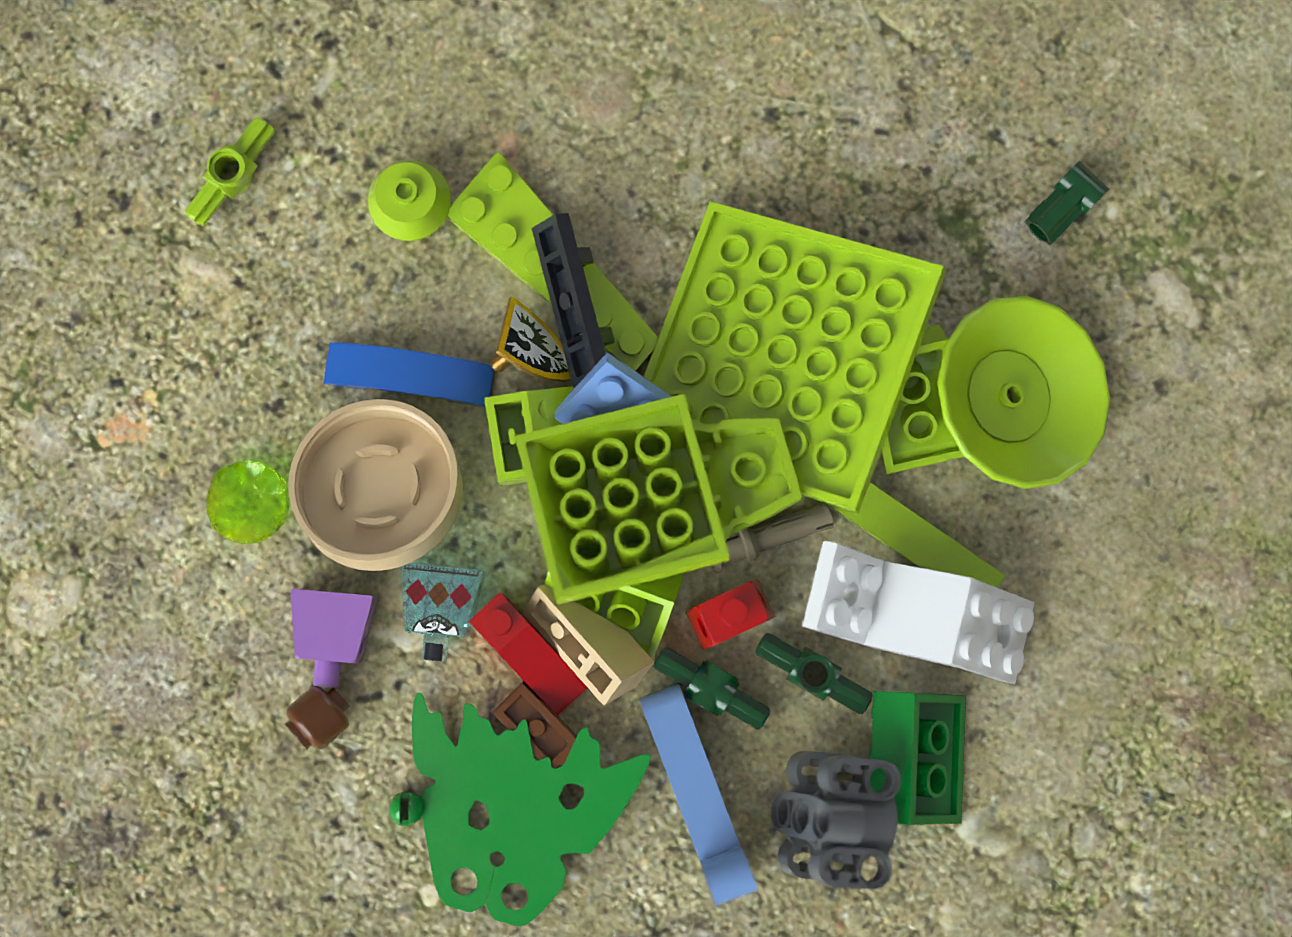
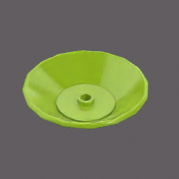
(1054, 386)

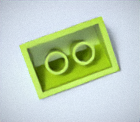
(637, 608)

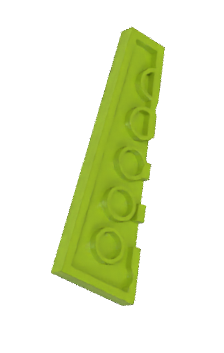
(499, 216)

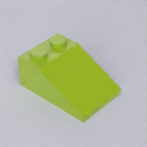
(918, 428)

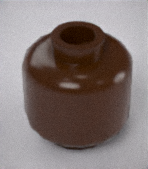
(317, 717)

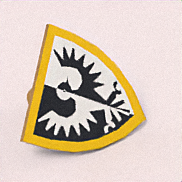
(529, 345)

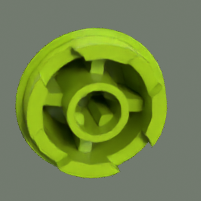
(409, 200)

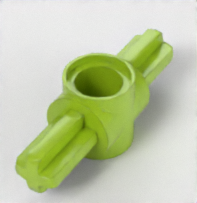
(242, 153)

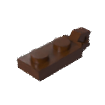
(547, 731)

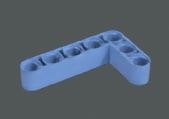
(698, 795)

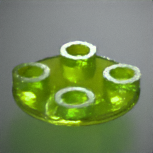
(247, 502)

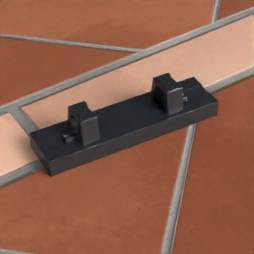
(570, 296)

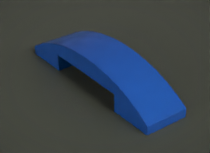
(408, 373)

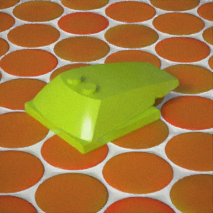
(649, 492)

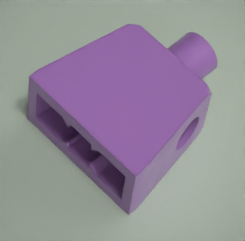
(330, 630)

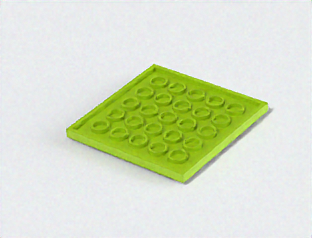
(800, 334)

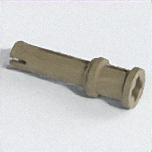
(752, 540)

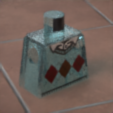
(439, 604)

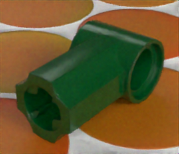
(1071, 198)

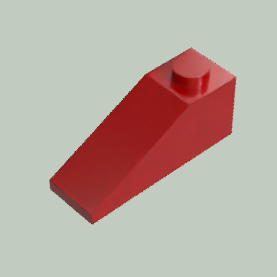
(528, 653)

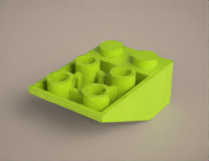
(517, 415)

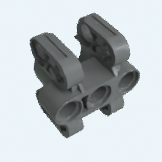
(836, 819)

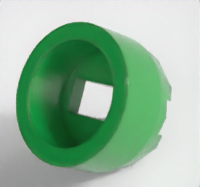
(414, 809)

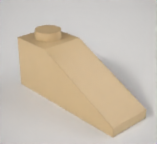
(592, 646)

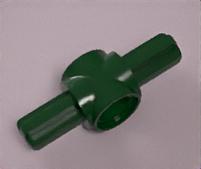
(834, 684)
(711, 688)

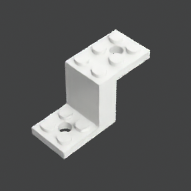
(919, 613)

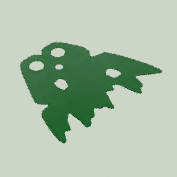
(521, 805)

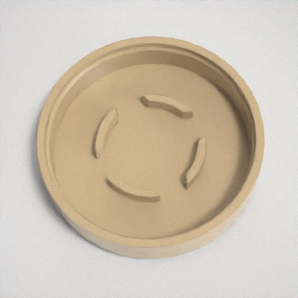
(375, 484)

